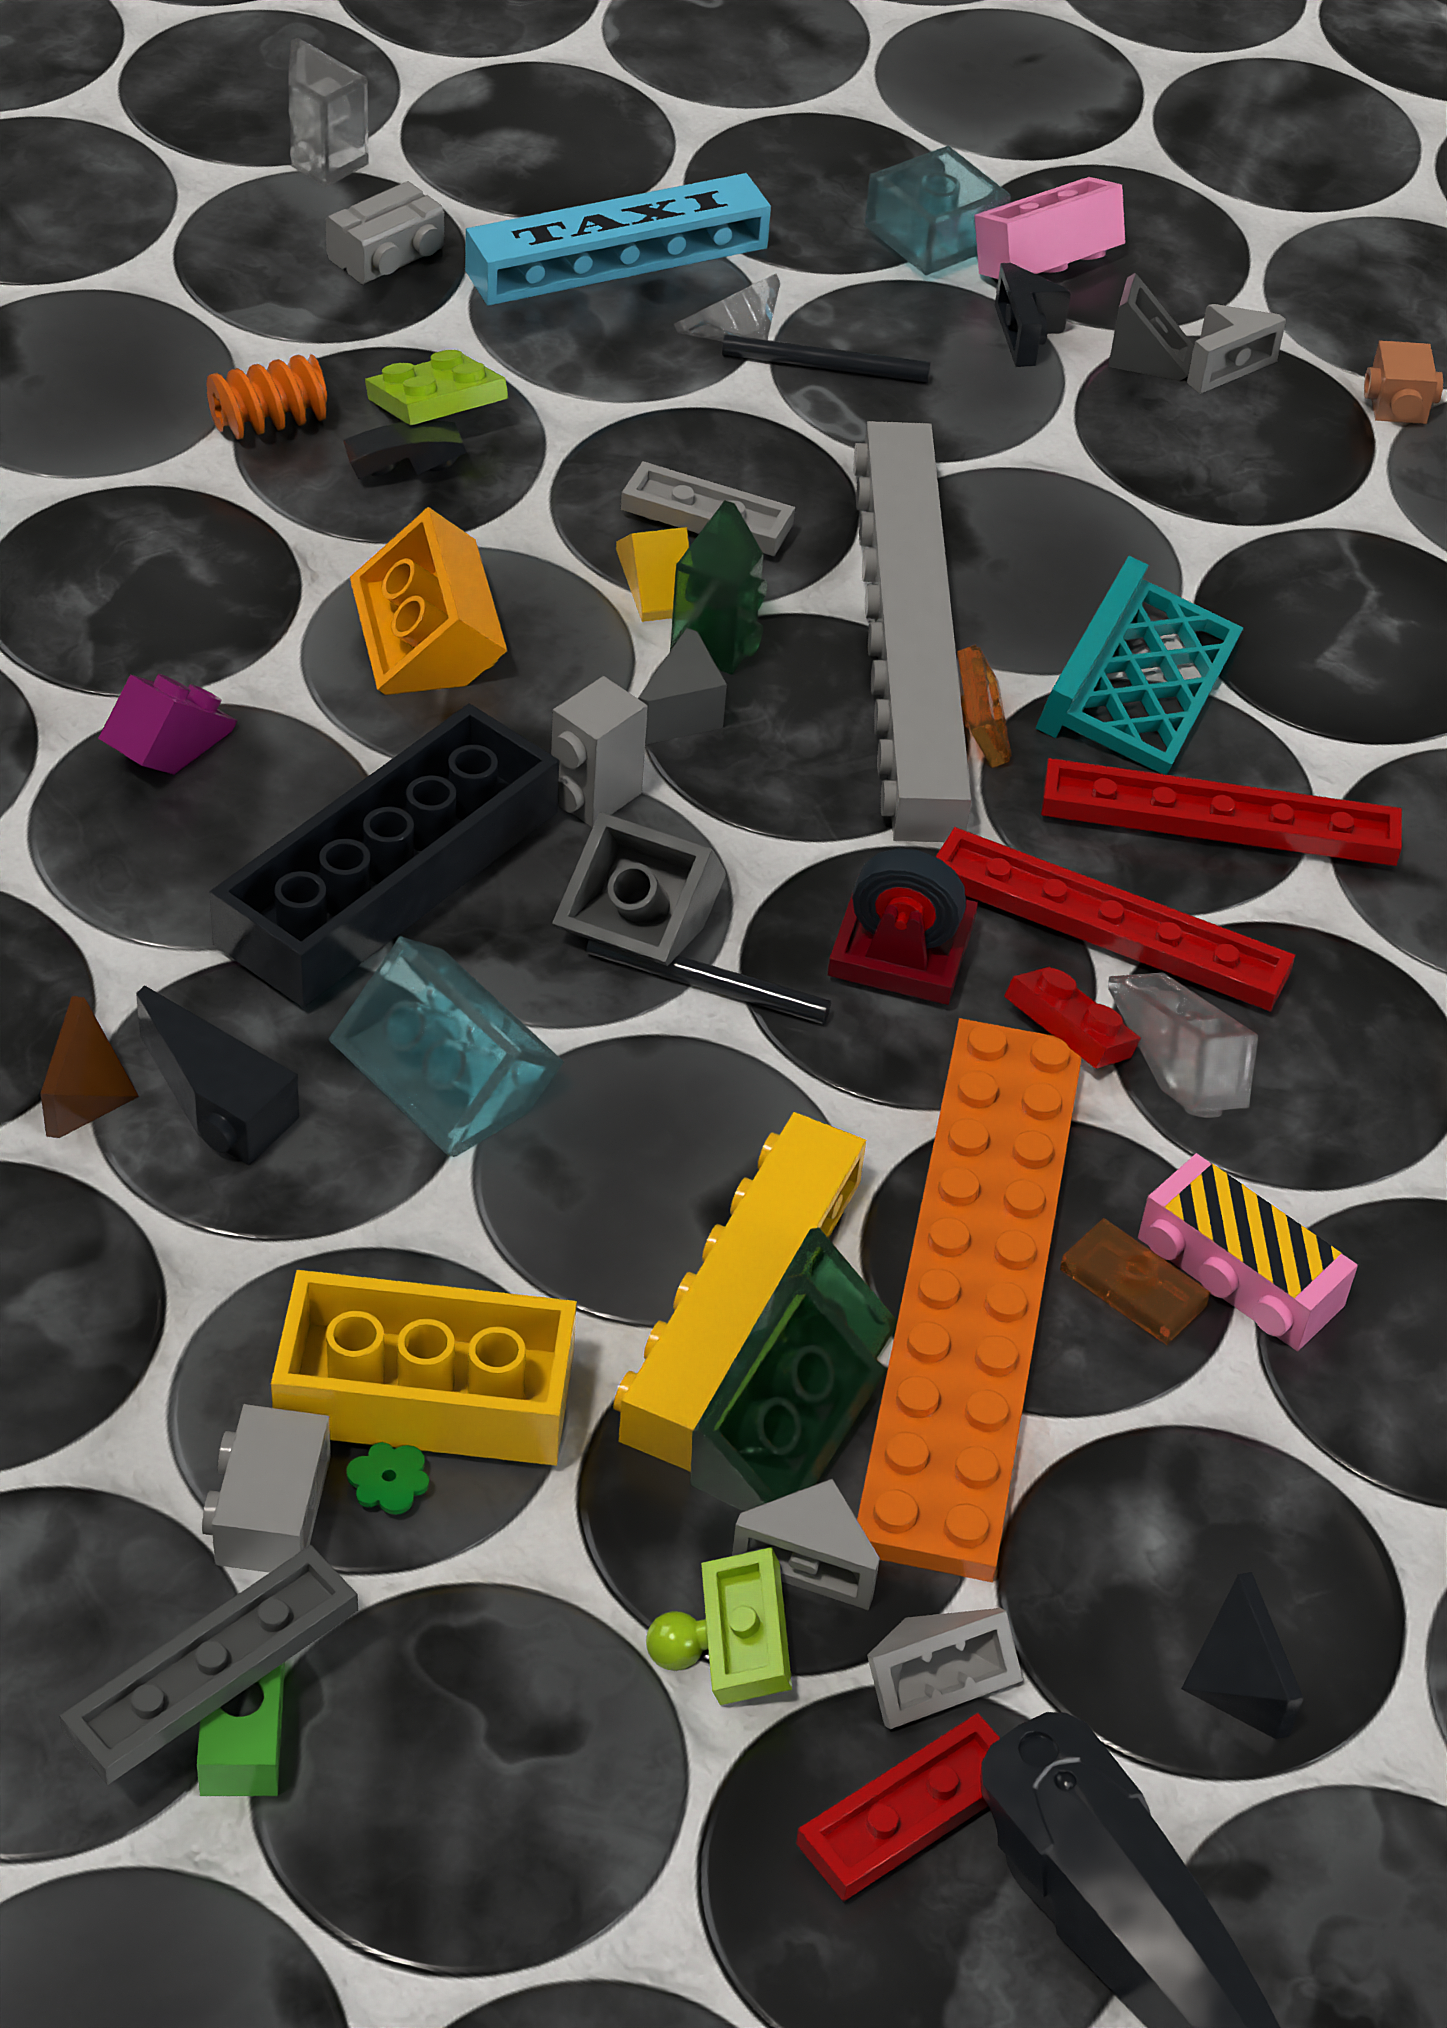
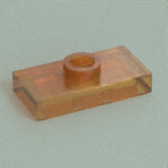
(983, 706)
(1135, 1281)

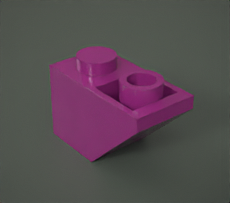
(165, 723)

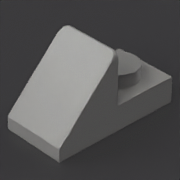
(1233, 345)

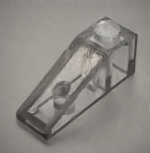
(1188, 1043)

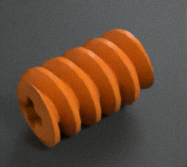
(267, 394)

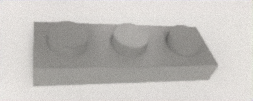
(692, 501)

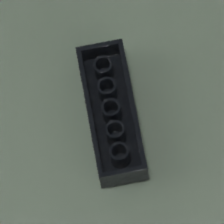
(384, 854)

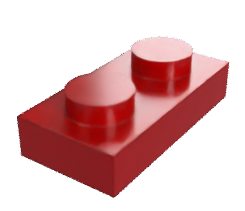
(1069, 1014)

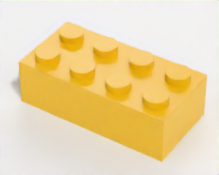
(428, 1365)

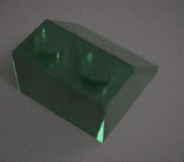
(721, 589)

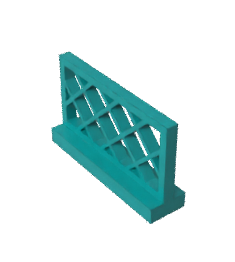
(1107, 638)

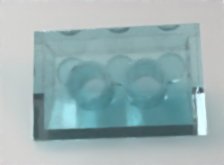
(444, 1047)

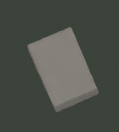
(815, 1543)

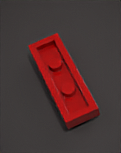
(900, 1810)

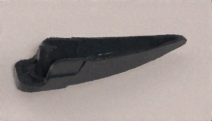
(1113, 1880)

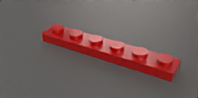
(1222, 812)
(1118, 920)

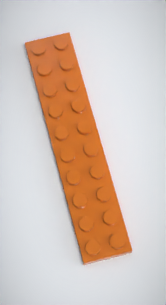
(971, 1304)

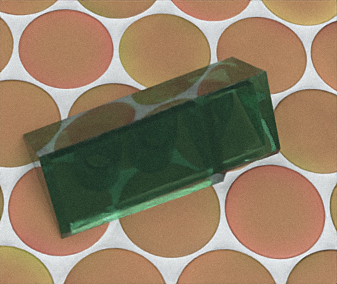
(793, 1382)

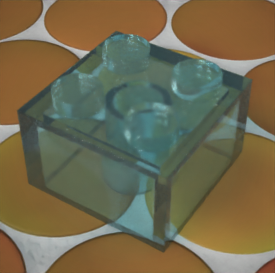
(930, 207)

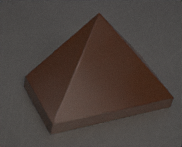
(83, 1074)

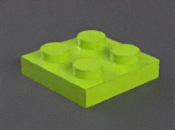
(436, 387)

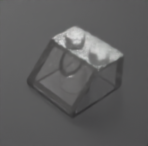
(326, 115)

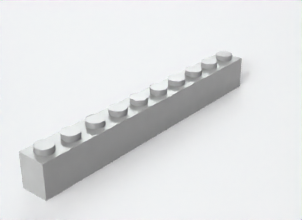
(911, 634)

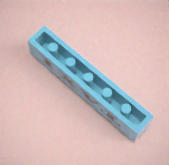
(616, 238)

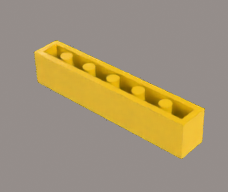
(800, 1186)

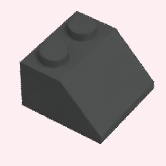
(640, 890)

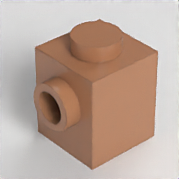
(1403, 382)

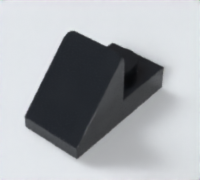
(1029, 311)

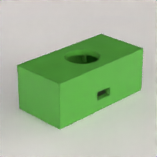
(243, 1752)

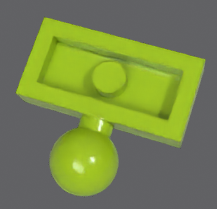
(740, 1629)

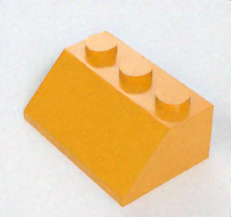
(427, 609)

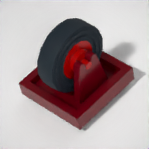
(905, 926)

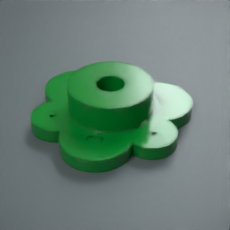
(388, 1477)

